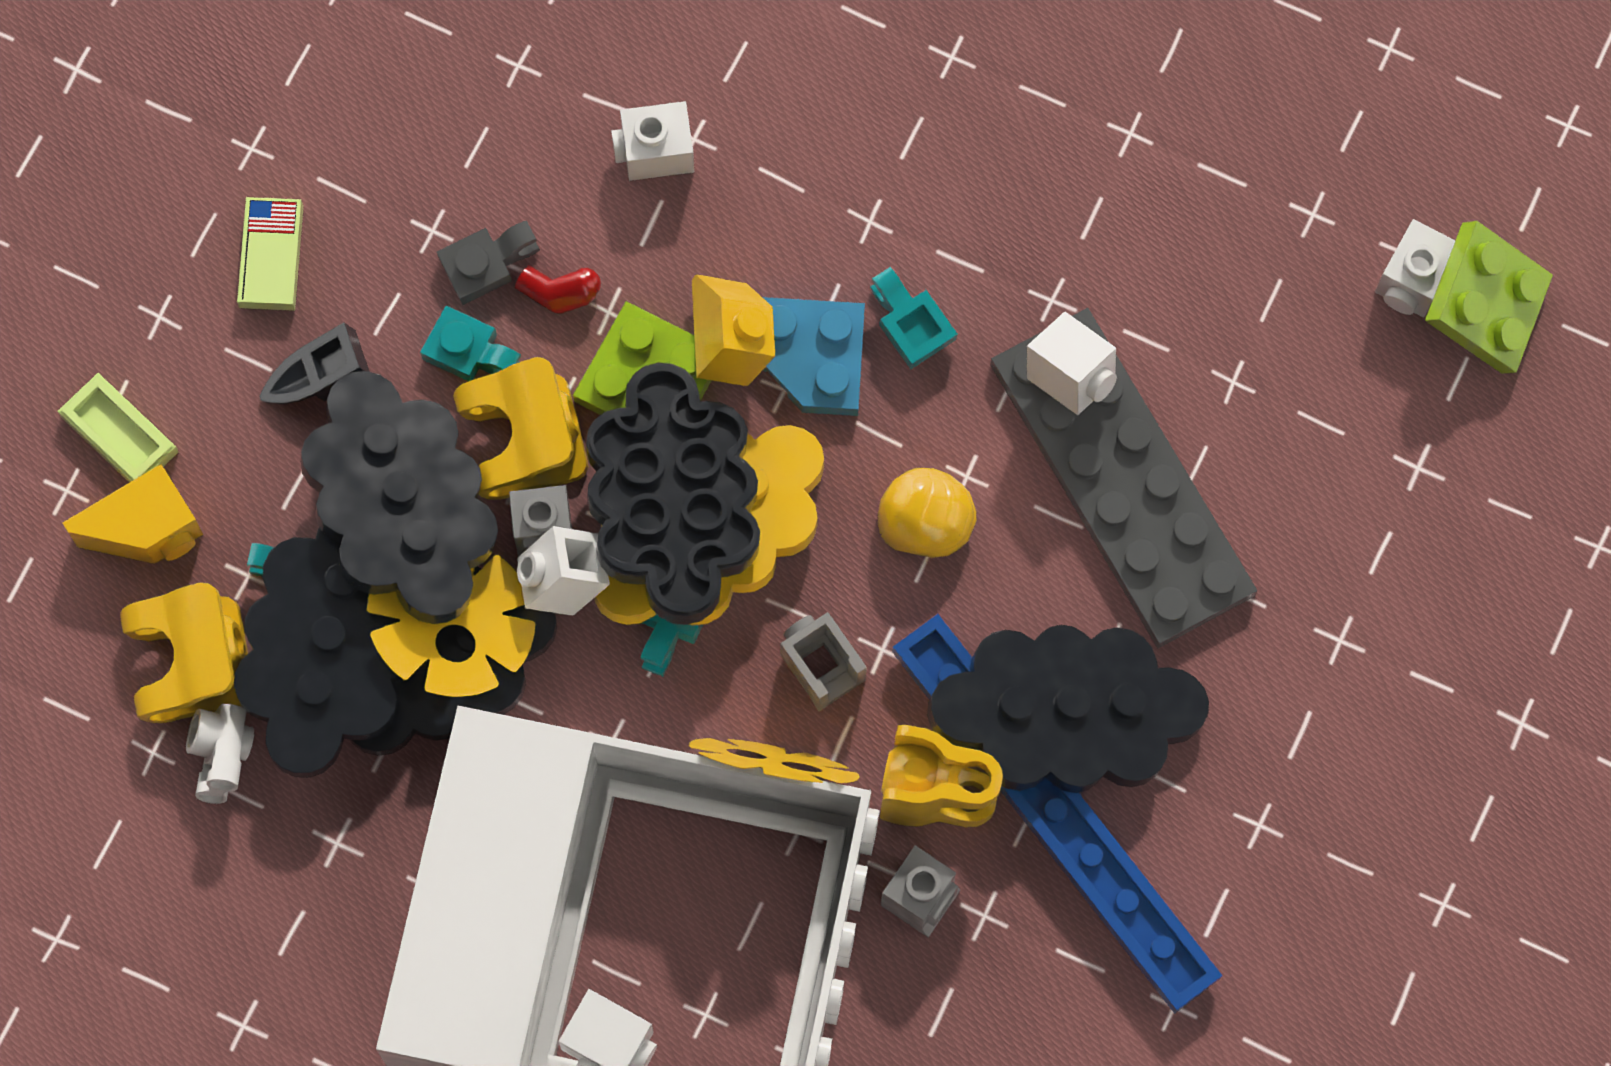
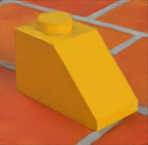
(731, 330)
(138, 521)

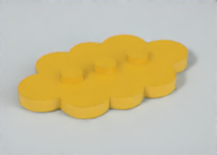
(787, 470)

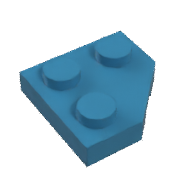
(818, 353)

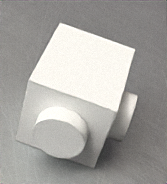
(654, 141)
(1415, 270)
(1072, 363)
(561, 571)
(607, 1034)

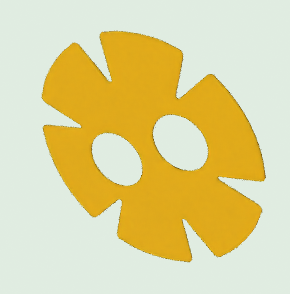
(502, 637)
(773, 763)

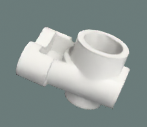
(223, 743)

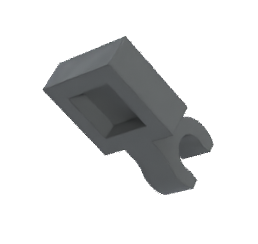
(479, 263)

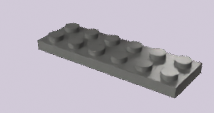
(1133, 499)

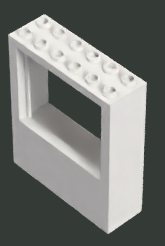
(516, 871)

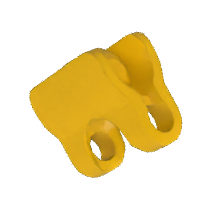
(545, 428)
(206, 645)
(928, 777)

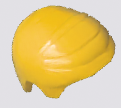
(926, 513)

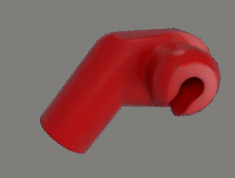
(562, 293)

